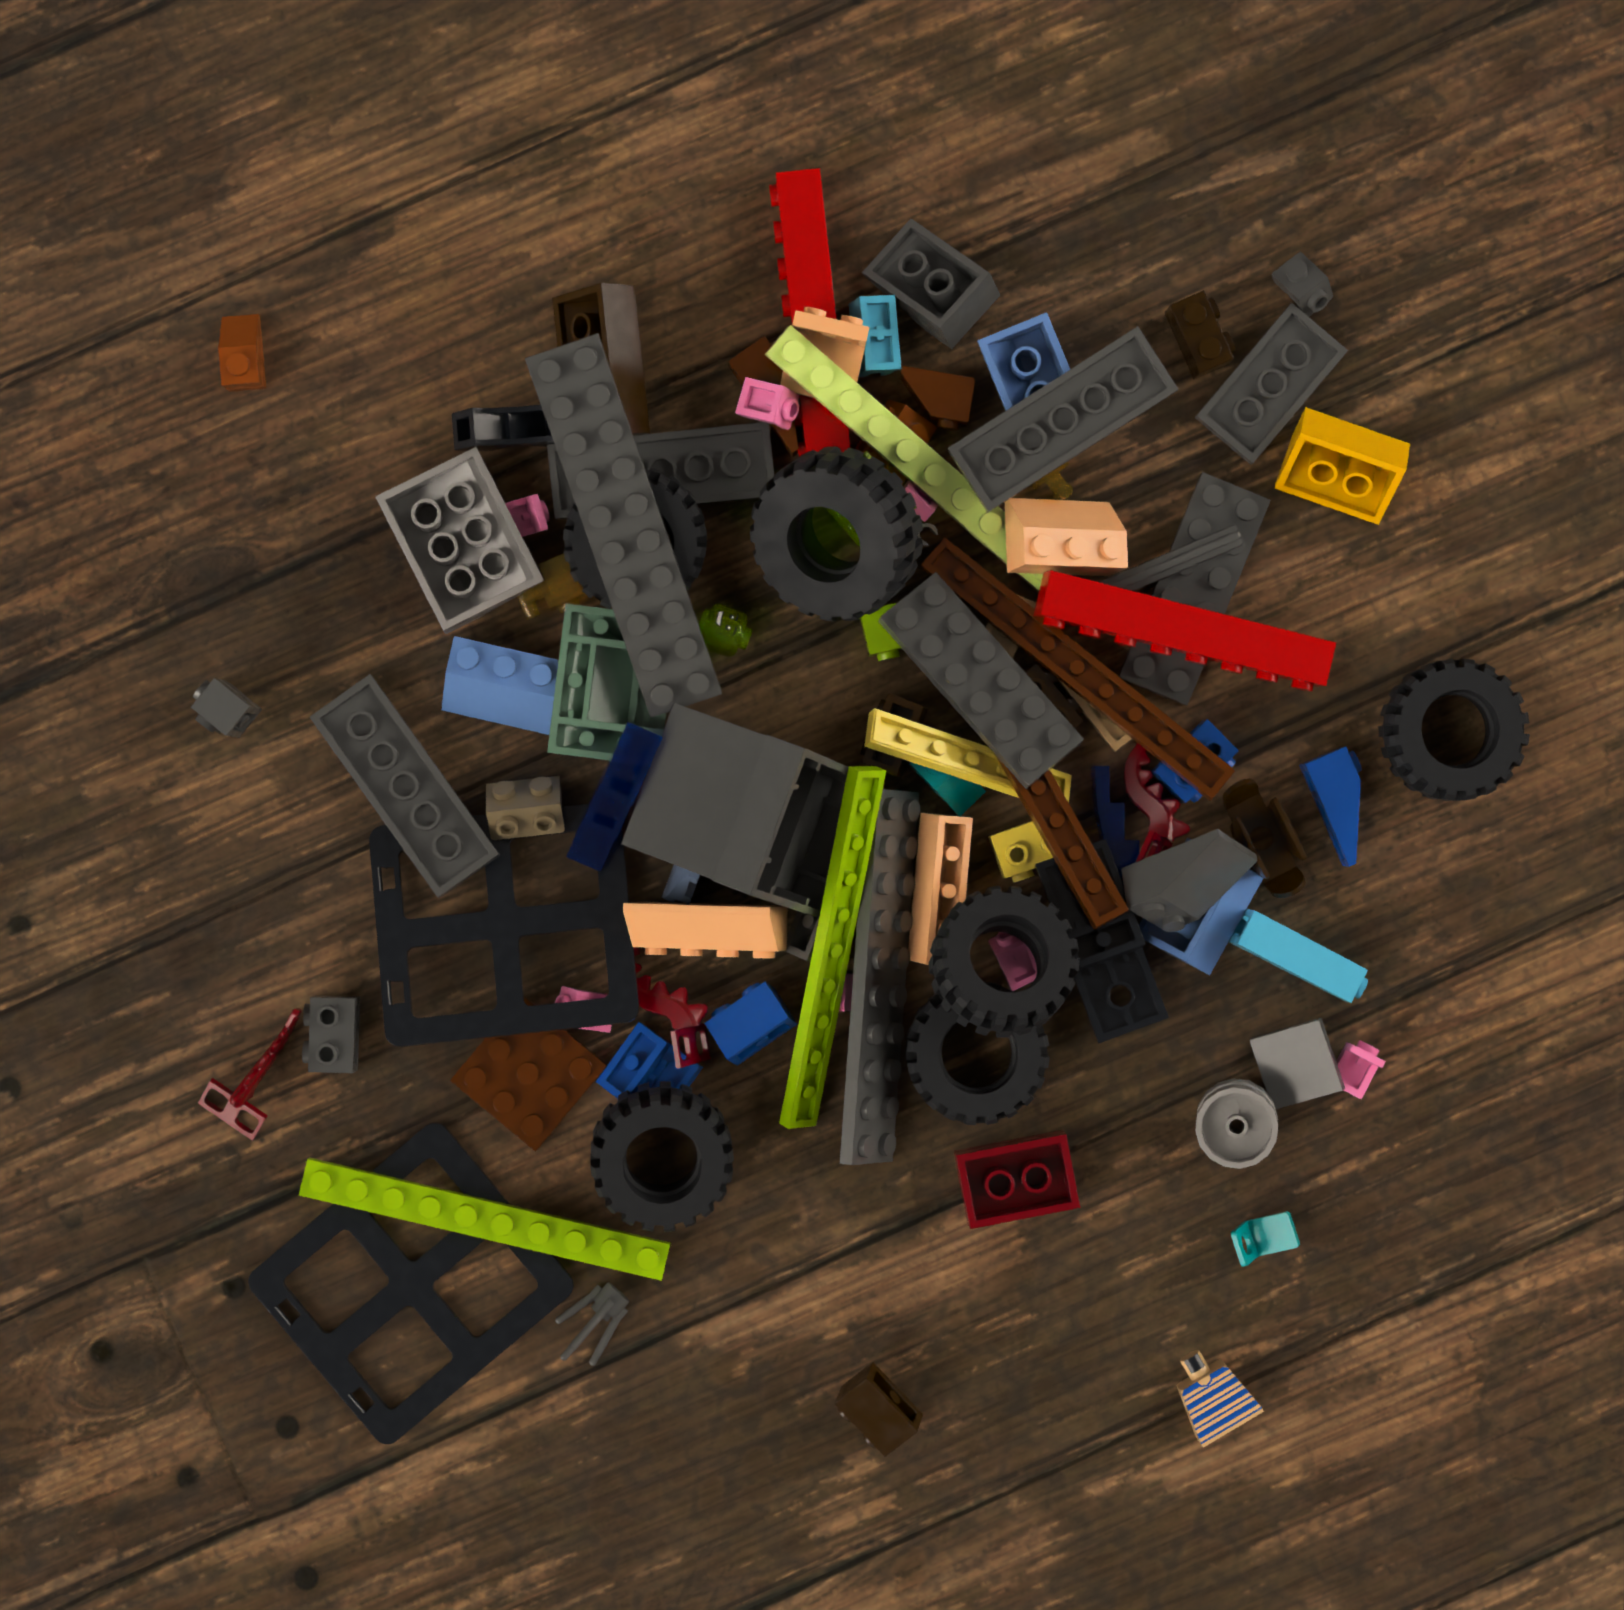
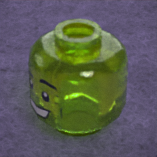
(724, 630)

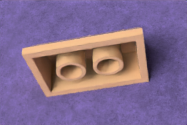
(1064, 537)

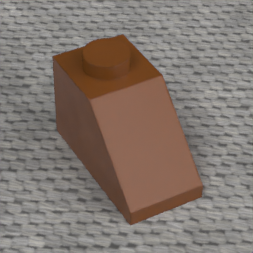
(241, 353)

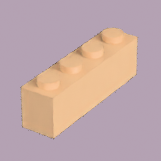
(939, 877)

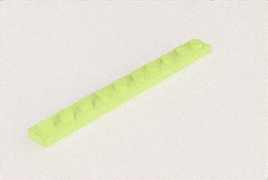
(892, 440)

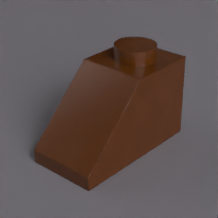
(940, 395)

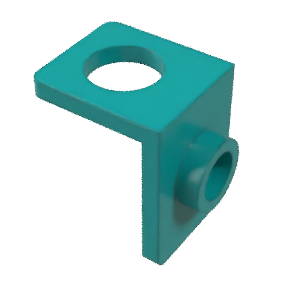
(1264, 1236)

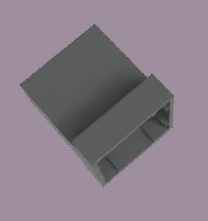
(740, 809)

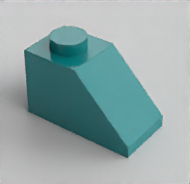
(952, 790)

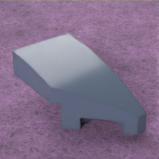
(680, 885)

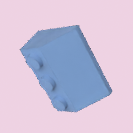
(1023, 358)
(500, 685)
(1205, 939)

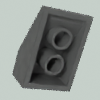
(933, 283)
(1185, 879)

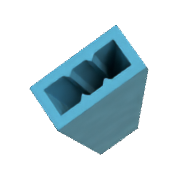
(1299, 956)

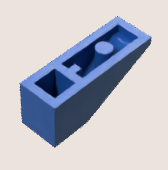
(1336, 791)

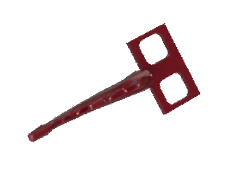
(1148, 799)
(679, 1012)
(244, 1091)

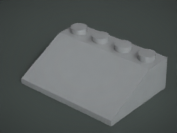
(460, 540)

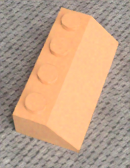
(707, 927)

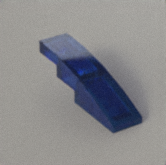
(614, 796)
(1111, 820)

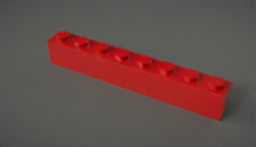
(809, 284)
(1184, 629)

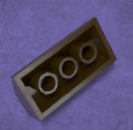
(612, 314)

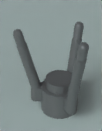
(608, 1304)

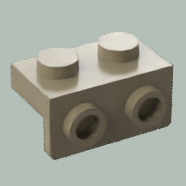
(524, 807)

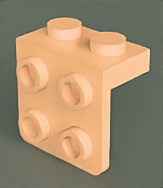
(839, 340)

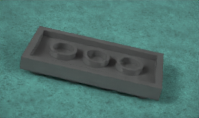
(1271, 384)

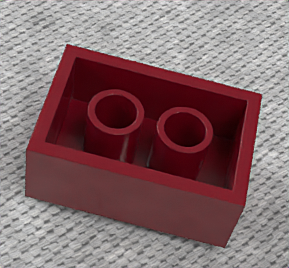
(1016, 1179)

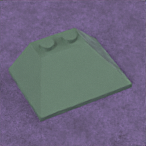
(595, 687)

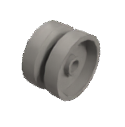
(1240, 1101)

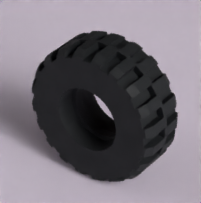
(873, 505)

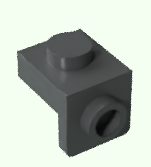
(1304, 284)

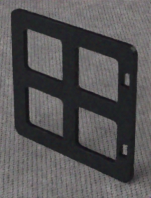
(503, 926)
(409, 1285)

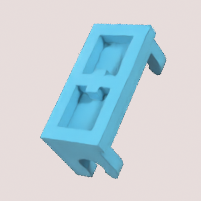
(882, 343)

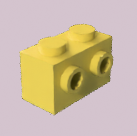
(1019, 851)

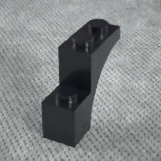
(500, 428)

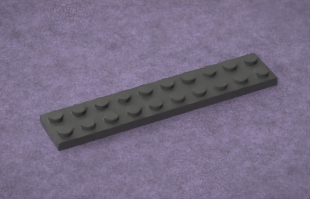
(623, 524)
(880, 984)

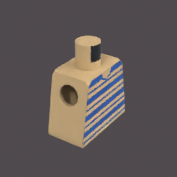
(1214, 1398)

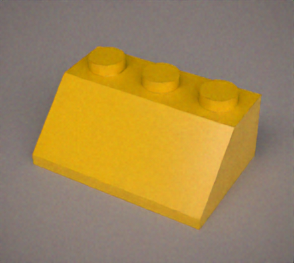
(1343, 466)

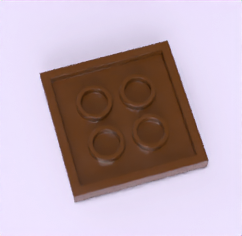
(529, 1080)

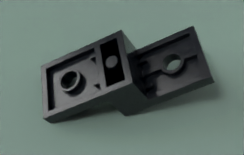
(1106, 957)

